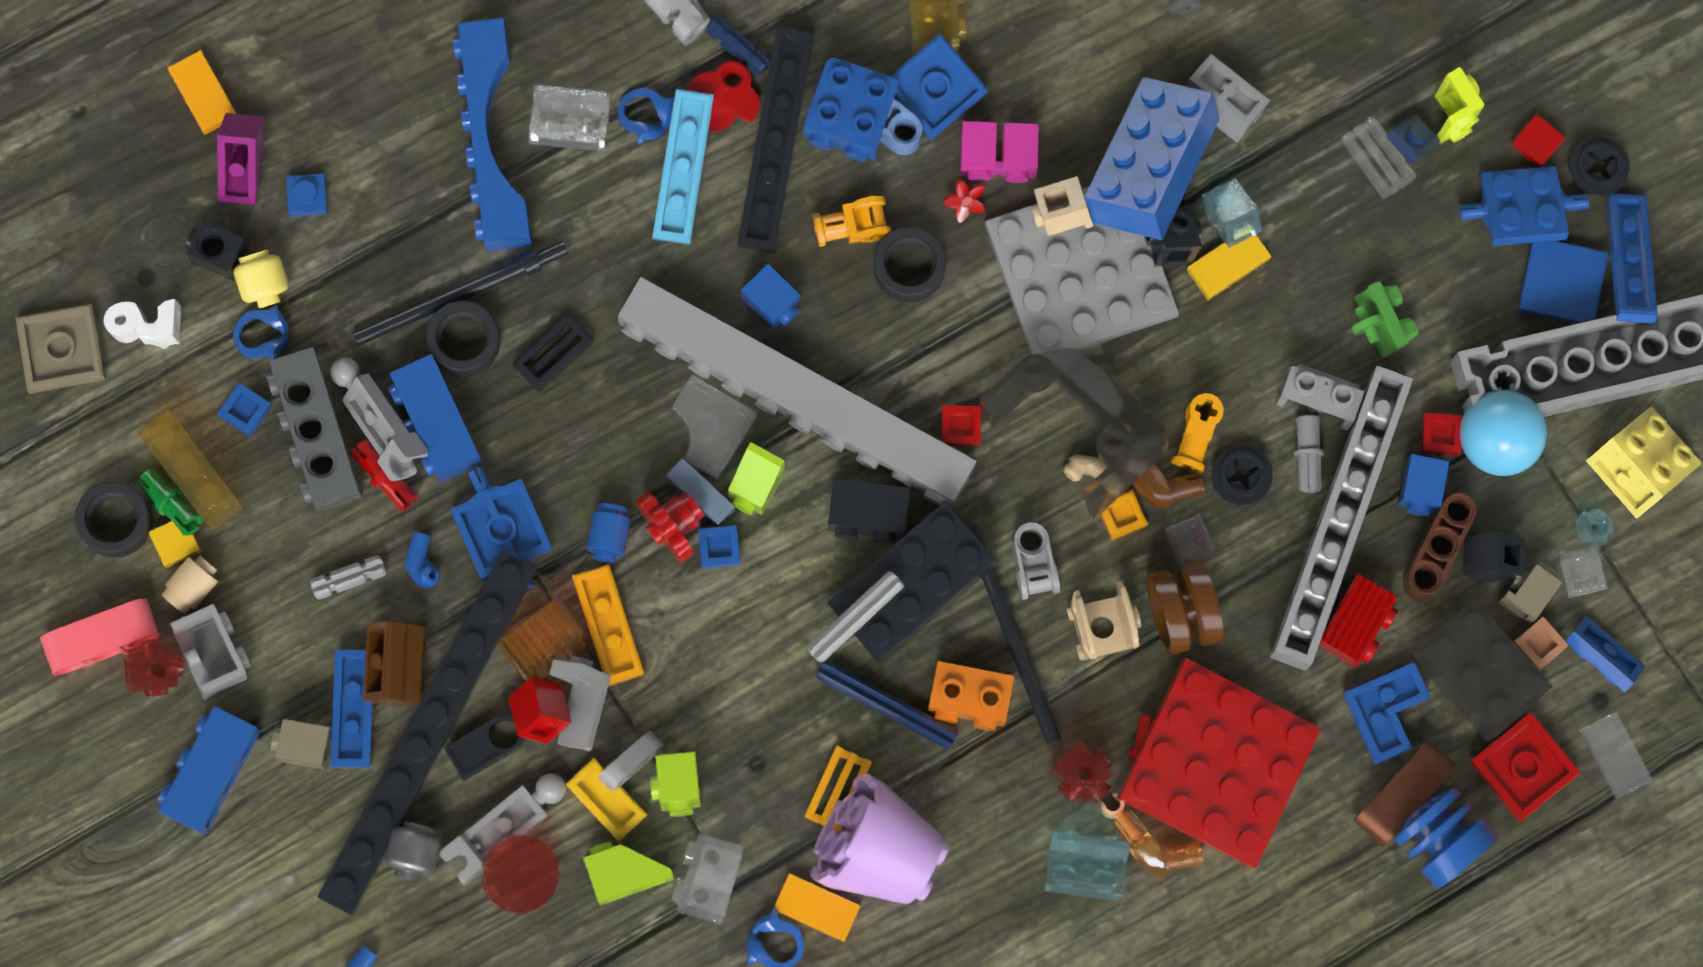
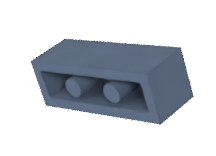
(709, 500)

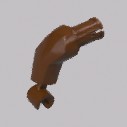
(1163, 491)

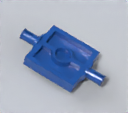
(1523, 206)
(499, 521)

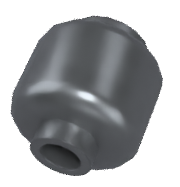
(412, 851)

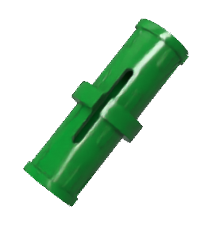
(169, 502)

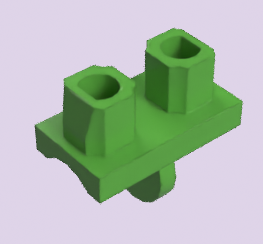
(1379, 320)

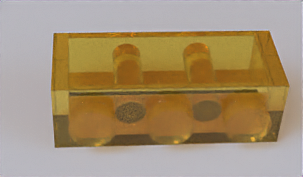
(190, 470)

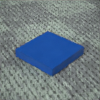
(937, 86)
(1562, 282)

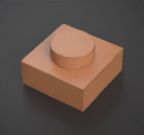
(1541, 643)

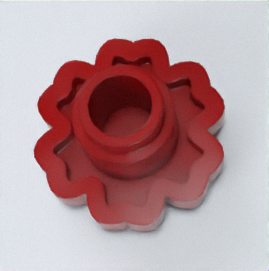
(671, 521)

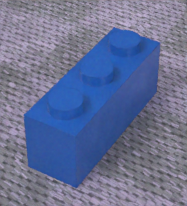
(434, 418)
(208, 770)

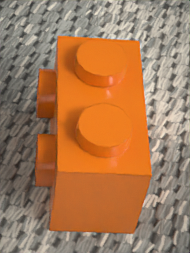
(970, 695)

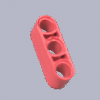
(99, 636)

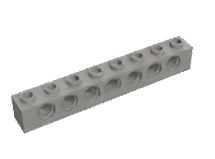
(1341, 518)

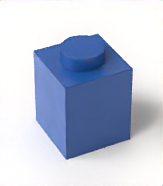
(771, 298)
(1423, 484)

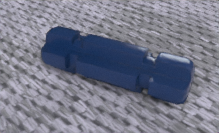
(738, 45)

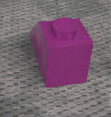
(240, 158)

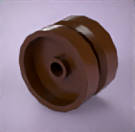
(1185, 607)

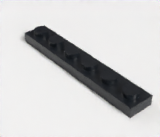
(775, 140)

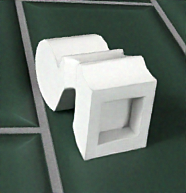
(127, 323)

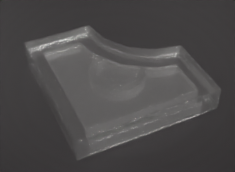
(714, 423)

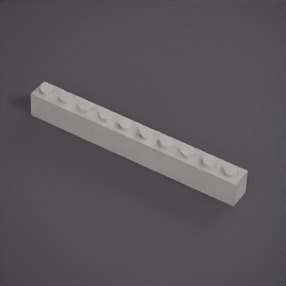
(796, 393)

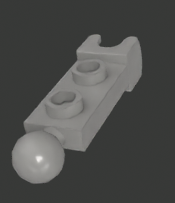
(378, 421)
(513, 816)

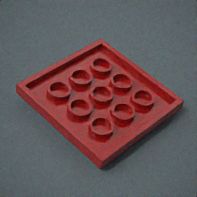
(1218, 763)

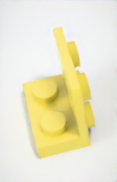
(1644, 462)

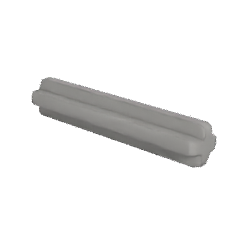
(855, 616)

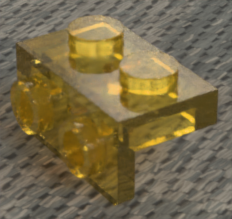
(933, 18)

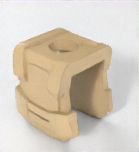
(1118, 610)

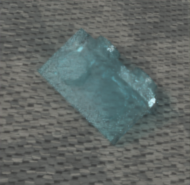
(1087, 866)

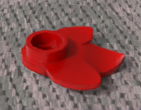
(728, 100)

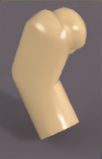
(1082, 465)

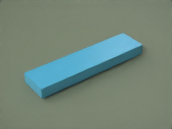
(683, 166)

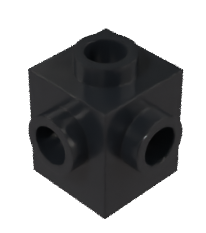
(1180, 241)

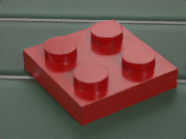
(1524, 767)

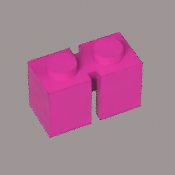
(1018, 151)

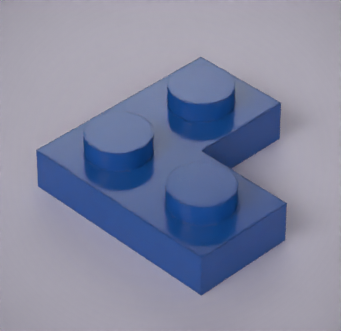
(1376, 706)

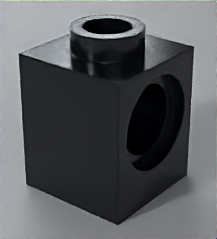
(227, 260)

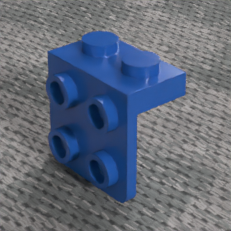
(850, 109)

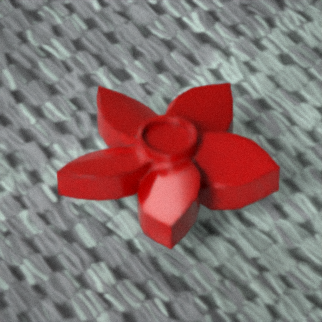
(965, 200)

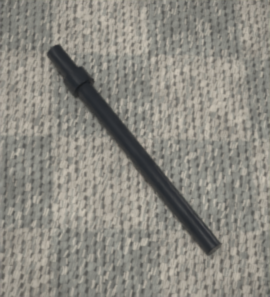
(528, 263)
(1018, 650)

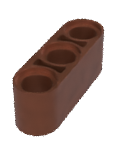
(1452, 533)
(1405, 793)

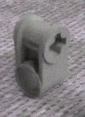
(1034, 564)

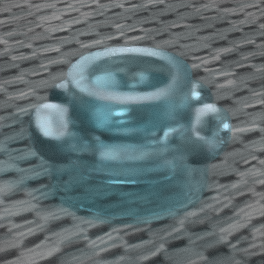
(1596, 517)

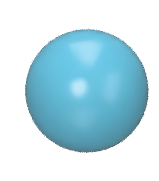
(1503, 433)

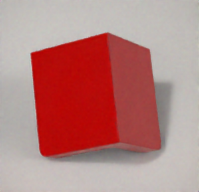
(539, 710)

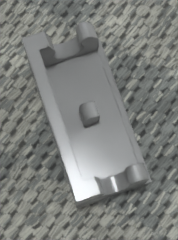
(1235, 99)

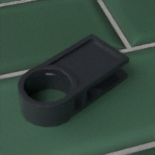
(476, 752)

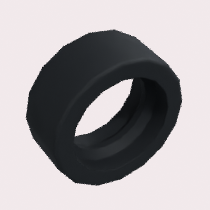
(919, 237)
(468, 310)
(93, 498)

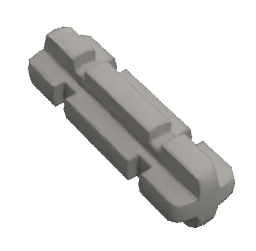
(348, 577)

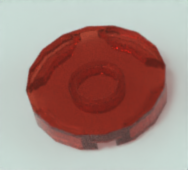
(519, 873)

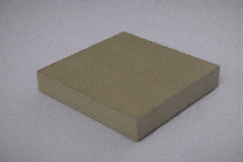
(60, 348)

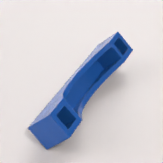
(485, 60)

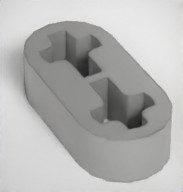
(631, 761)

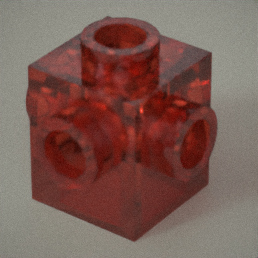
(139, 662)
(1083, 760)

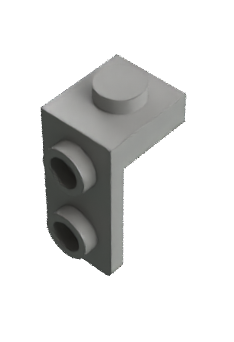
(584, 702)

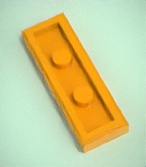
(608, 624)

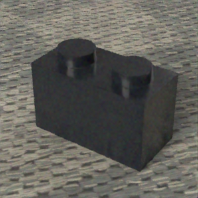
(868, 510)

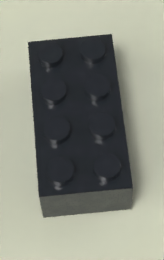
(936, 567)

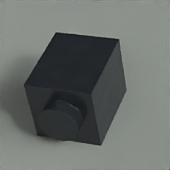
(1494, 556)

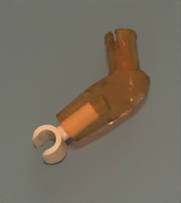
(1148, 850)

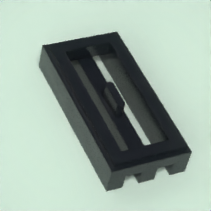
(563, 363)

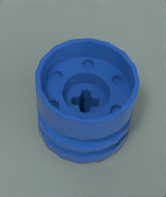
(1445, 837)

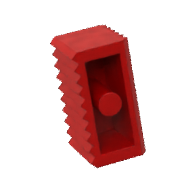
(1357, 621)

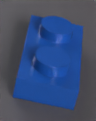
(1605, 653)

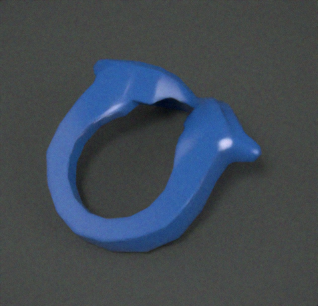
(640, 129)
(269, 349)
(772, 923)

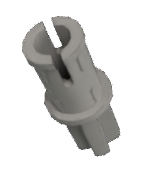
(1309, 453)

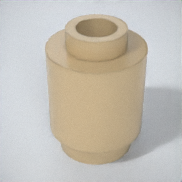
(190, 584)

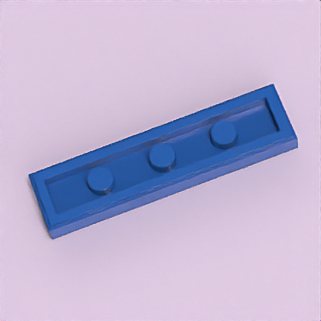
(1631, 258)

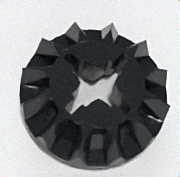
(1600, 150)
(1248, 459)

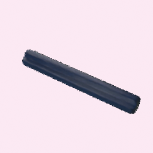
(886, 704)

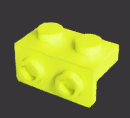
(1461, 104)

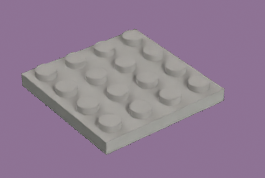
(1078, 282)

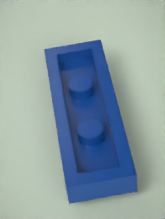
(350, 716)

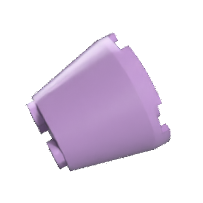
(881, 847)

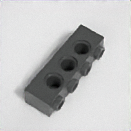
(304, 370)

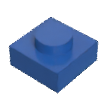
(306, 195)
(244, 410)
(719, 547)

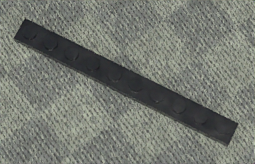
(427, 732)

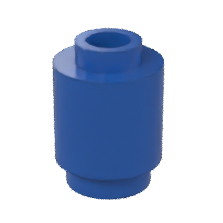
(608, 532)

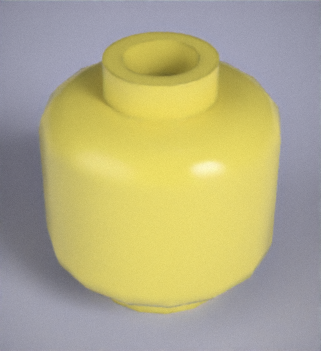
(261, 278)

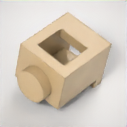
(1061, 207)

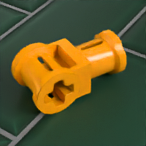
(853, 222)
(1197, 432)

